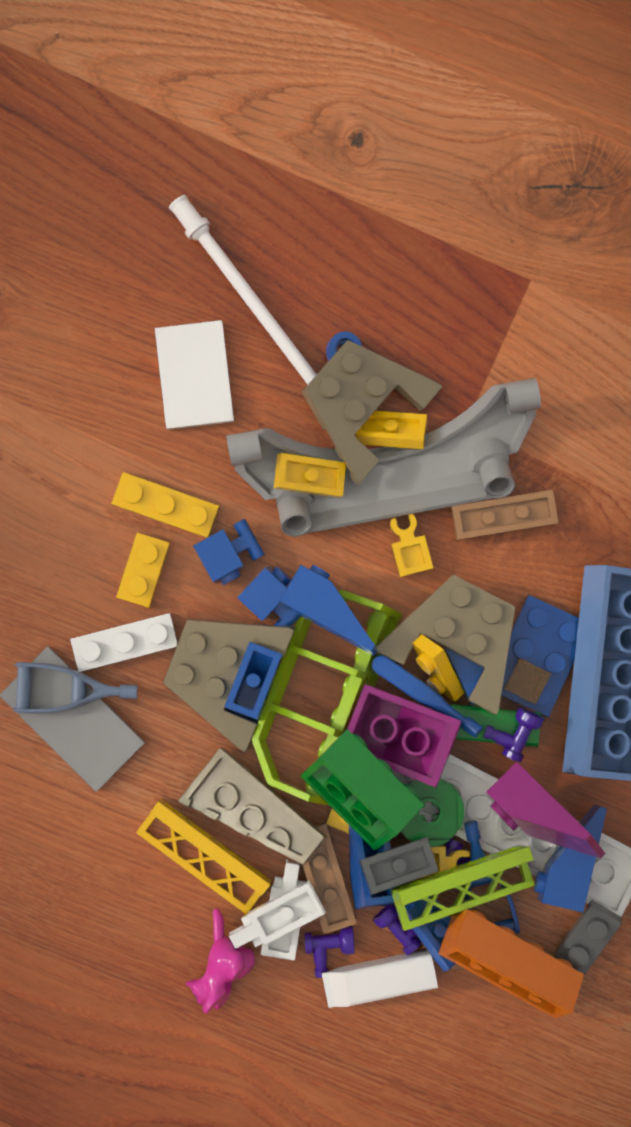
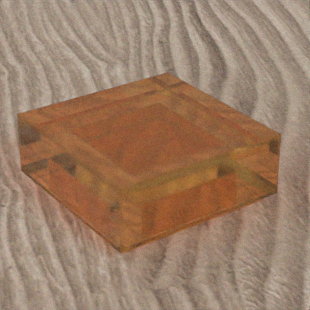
(527, 681)

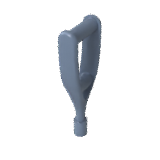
(78, 689)

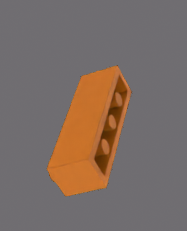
(511, 963)

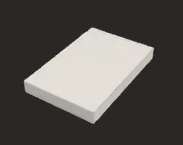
(194, 375)

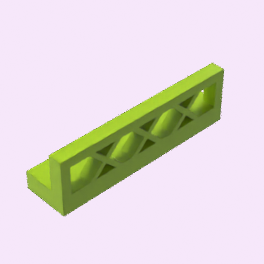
(463, 875)

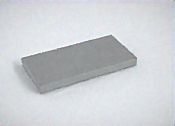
(87, 737)

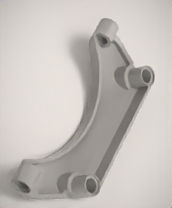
(457, 466)

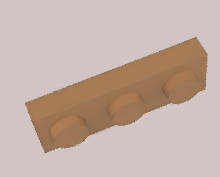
(504, 515)
(329, 885)

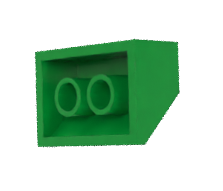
(362, 790)

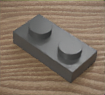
(398, 865)
(588, 936)

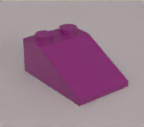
(405, 734)
(527, 805)

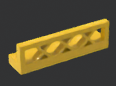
(212, 848)

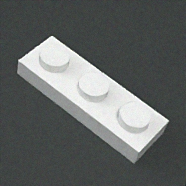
(124, 642)

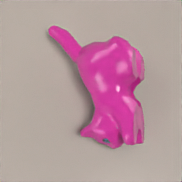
(223, 967)

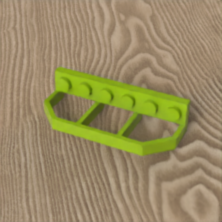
(379, 625)

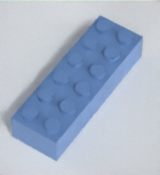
(601, 681)

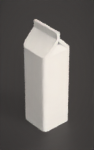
(380, 979)

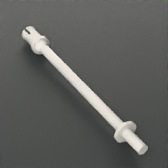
(198, 229)

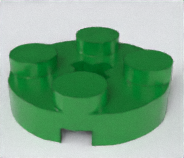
(445, 823)

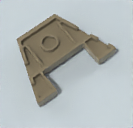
(349, 393)
(466, 623)
(208, 665)

